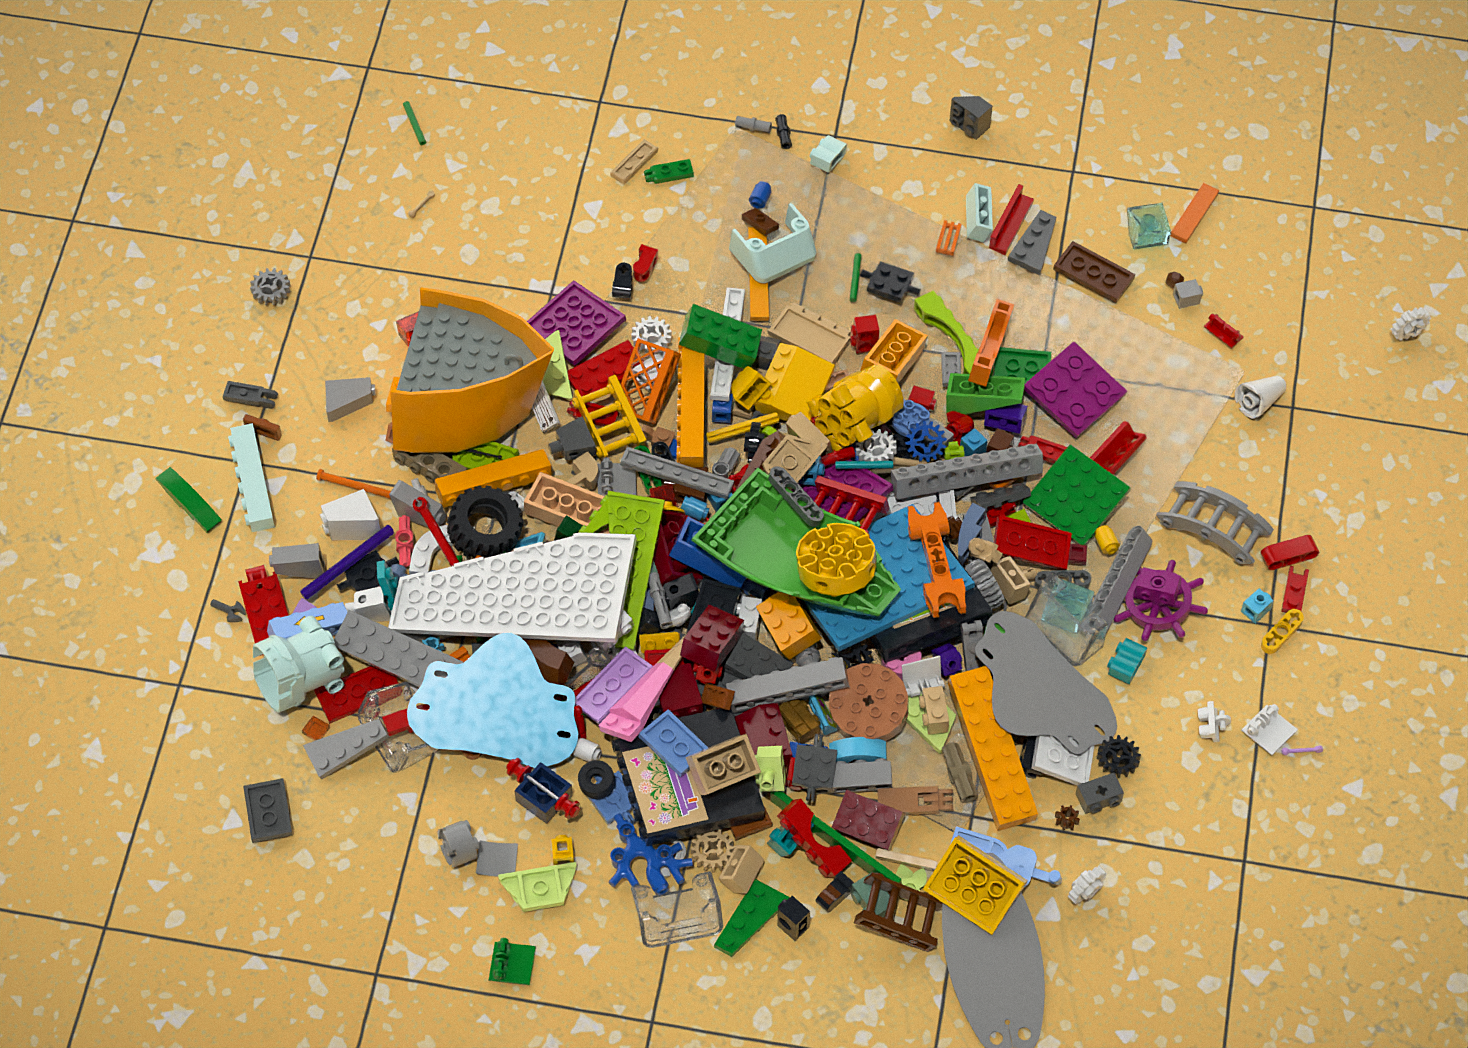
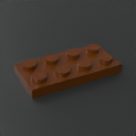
(1094, 271)

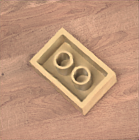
(723, 764)

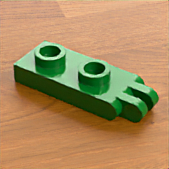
(669, 171)

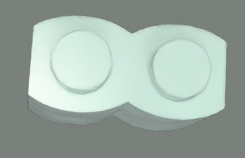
(828, 153)

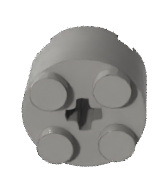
(458, 843)

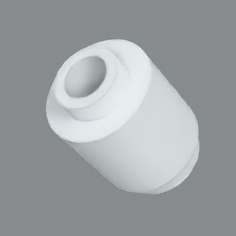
(587, 750)

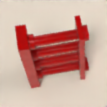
(853, 495)

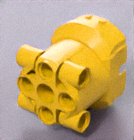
(856, 406)

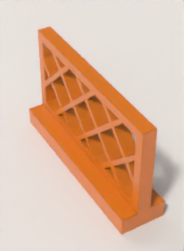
(661, 382)

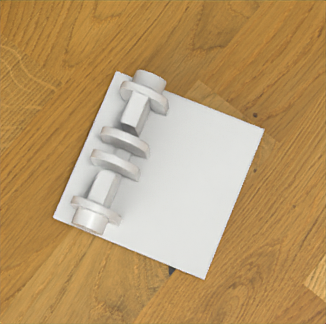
(922, 675)
(1269, 729)

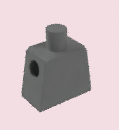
(573, 440)

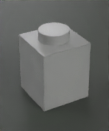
(1187, 293)

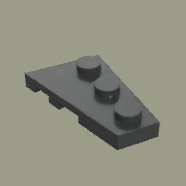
(1014, 493)

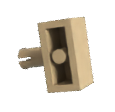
(1012, 580)

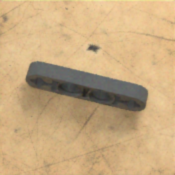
(792, 498)

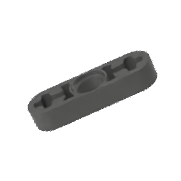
(1077, 574)

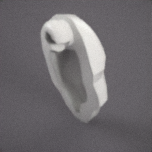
(679, 615)

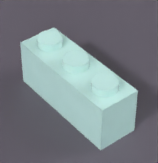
(979, 212)

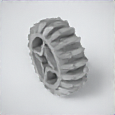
(985, 582)

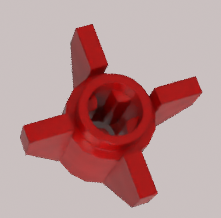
(959, 424)

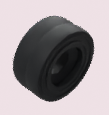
(593, 768)

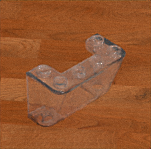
(1071, 638)

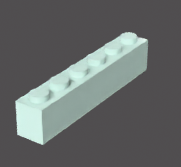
(252, 478)

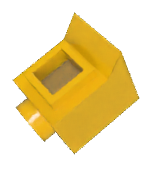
(562, 849)

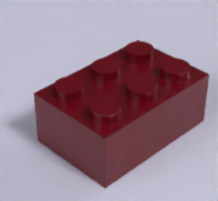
(712, 637)
(868, 820)

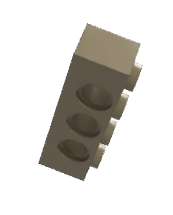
(418, 464)

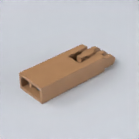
(906, 799)

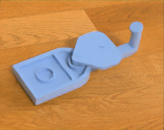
(1017, 858)

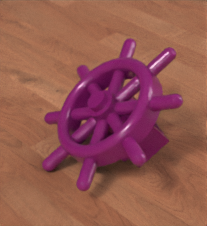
(1159, 591)

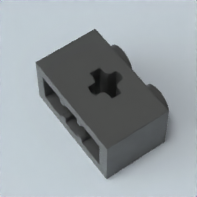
(1099, 793)

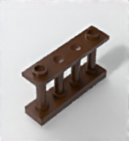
(886, 925)

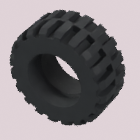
(489, 502)

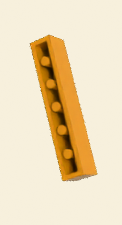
(502, 474)

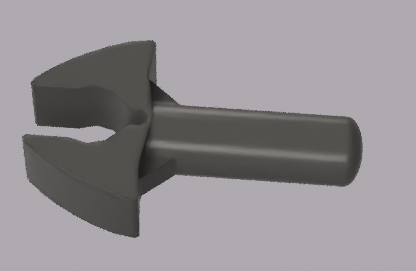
(230, 610)

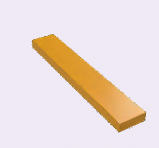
(758, 291)

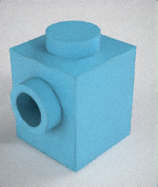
(1257, 605)

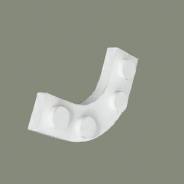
(424, 551)

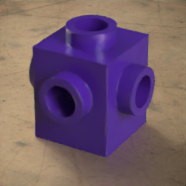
(949, 659)

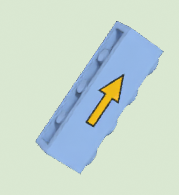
(329, 617)

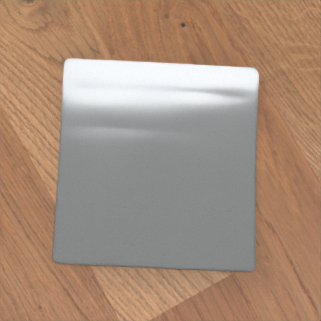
(496, 858)

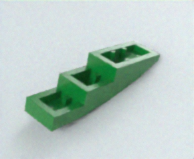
(188, 499)

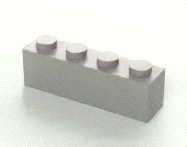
(860, 776)

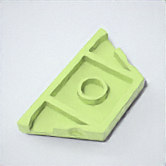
(556, 376)
(915, 721)
(539, 886)

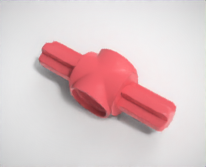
(404, 533)

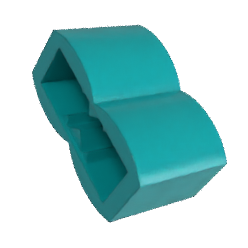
(1127, 660)

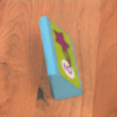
(821, 711)

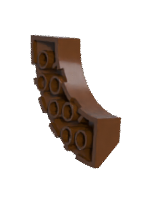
(553, 663)

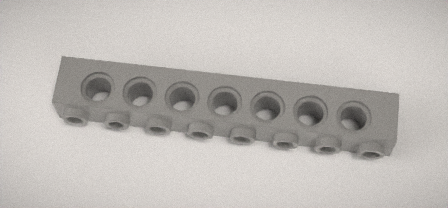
(967, 471)

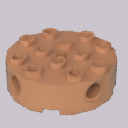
(881, 718)

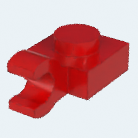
(992, 512)

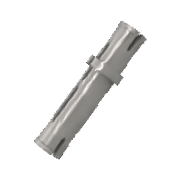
(657, 593)

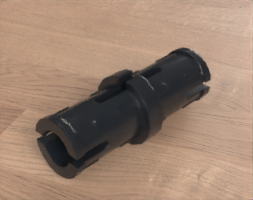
(783, 131)

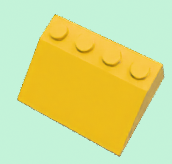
(794, 380)
(975, 884)

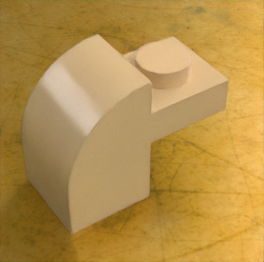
(586, 472)

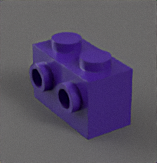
(1007, 418)

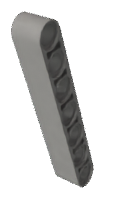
(1120, 576)

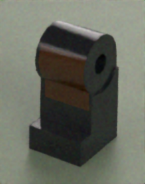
(835, 892)

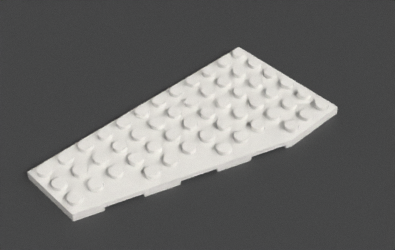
(536, 592)

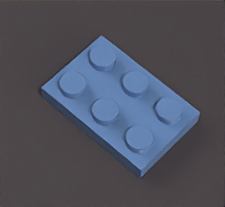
(671, 741)

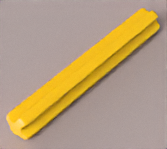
(741, 428)

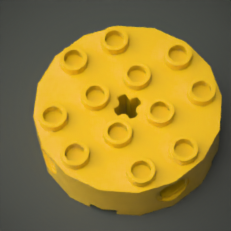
(836, 559)

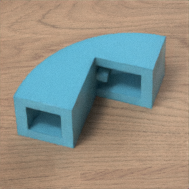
(859, 749)

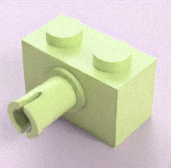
(772, 769)

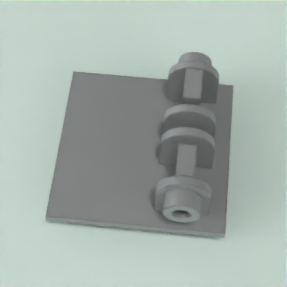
(615, 478)

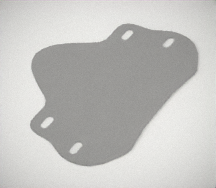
(1039, 689)

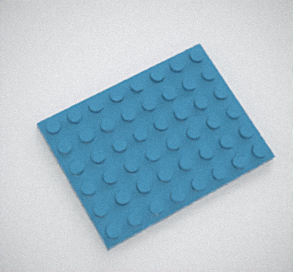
(908, 568)

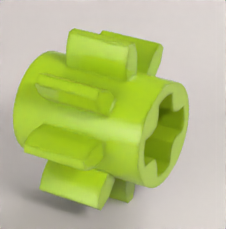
(953, 450)

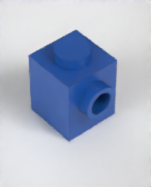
(722, 410)

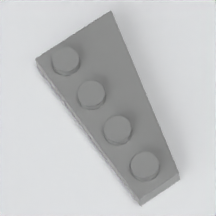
(343, 747)

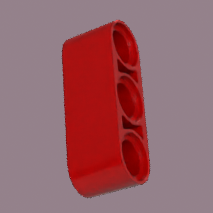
(1289, 552)

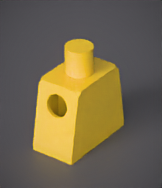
(749, 387)

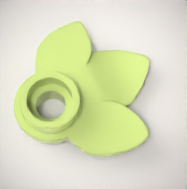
(913, 880)

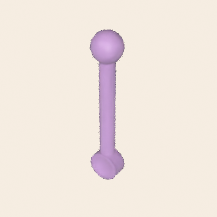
(1285, 751)

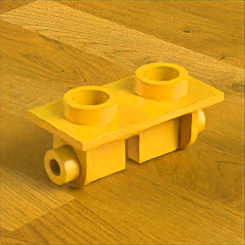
(659, 641)

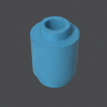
(695, 508)

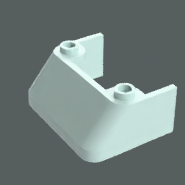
(780, 256)

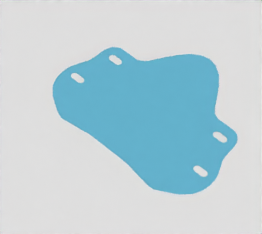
(496, 706)

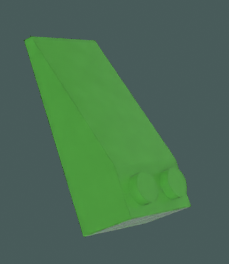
(970, 398)

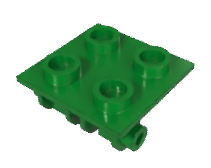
(511, 962)

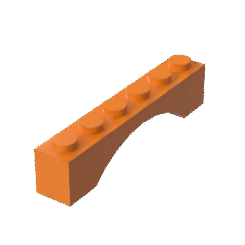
(991, 343)

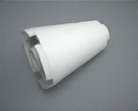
(1259, 395)

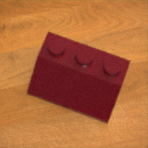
(764, 728)

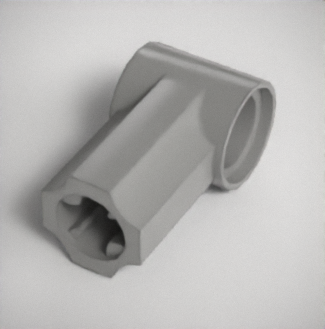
(726, 462)

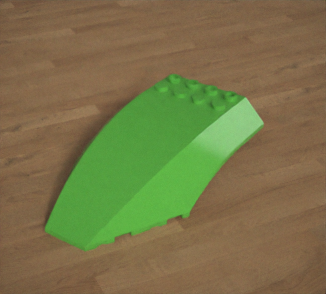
(759, 538)

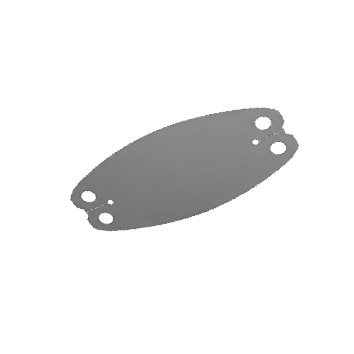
(997, 974)

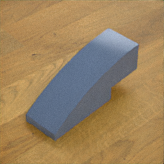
(970, 529)

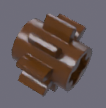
(955, 525)
(1067, 812)

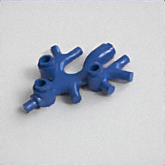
(655, 859)

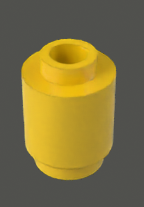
(1107, 540)

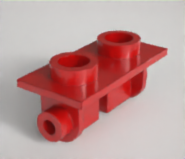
(1223, 330)

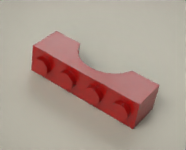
(797, 819)

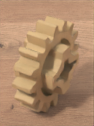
(712, 858)

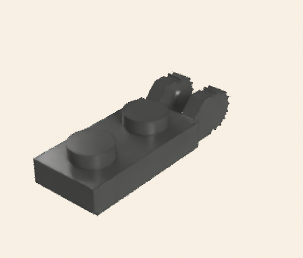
(249, 394)

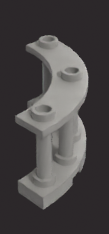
(1223, 502)

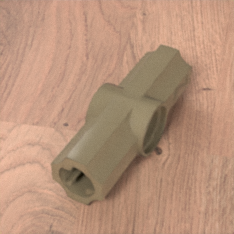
(959, 772)

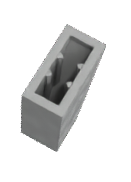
(347, 396)
(403, 497)
(298, 560)

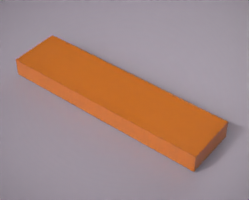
(1194, 213)

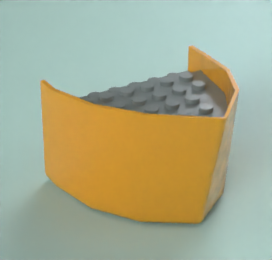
(464, 375)

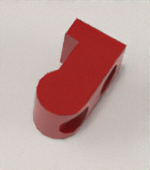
(644, 266)

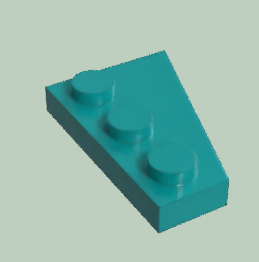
(387, 582)

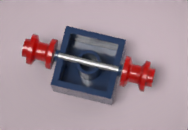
(542, 791)

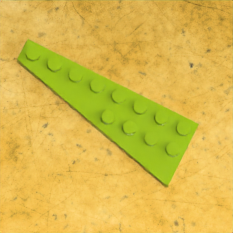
(641, 518)

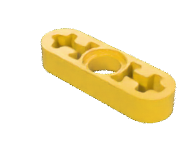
(1282, 623)

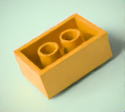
(788, 623)

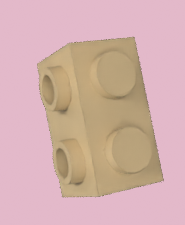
(934, 709)
(741, 869)

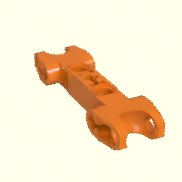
(942, 586)

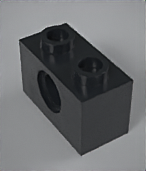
(793, 918)

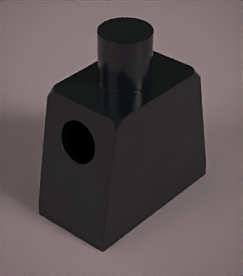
(681, 591)

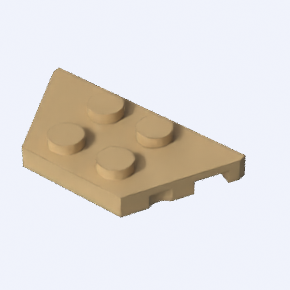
(794, 455)

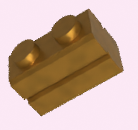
(799, 720)

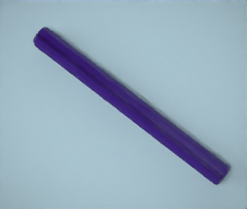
(347, 562)

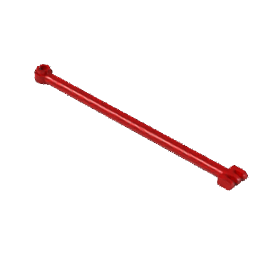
(435, 530)

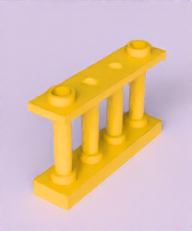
(620, 404)

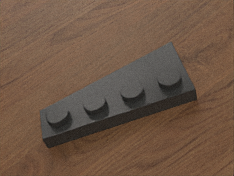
(1034, 243)

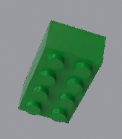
(720, 336)

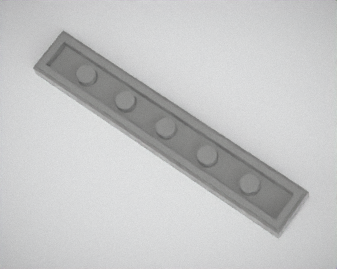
(677, 473)

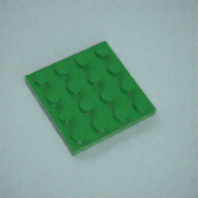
(1076, 495)

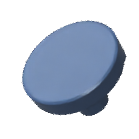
(908, 416)

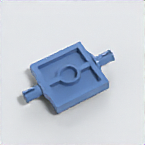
(615, 802)

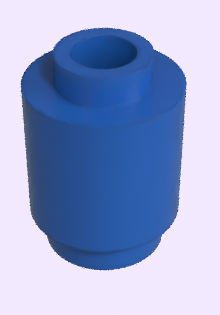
(760, 195)

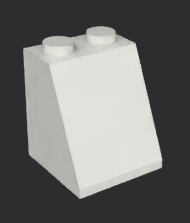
(350, 517)

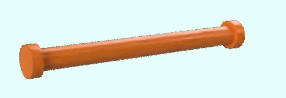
(351, 483)

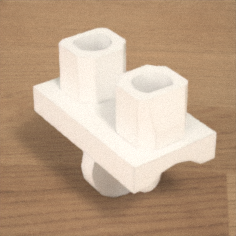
(1212, 729)

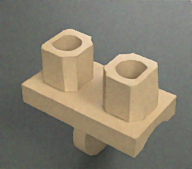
(984, 550)

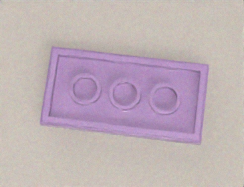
(611, 684)

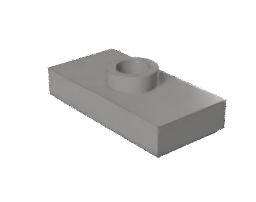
(950, 364)

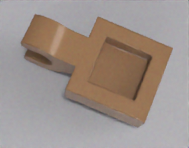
(659, 435)

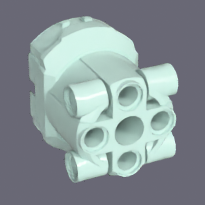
(297, 665)

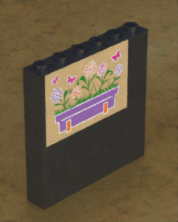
(670, 804)

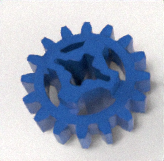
(926, 449)

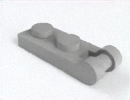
(969, 642)

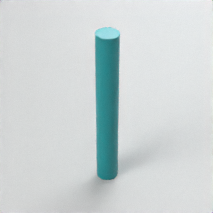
(863, 464)

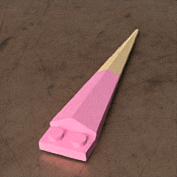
(634, 708)

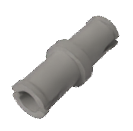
(753, 124)

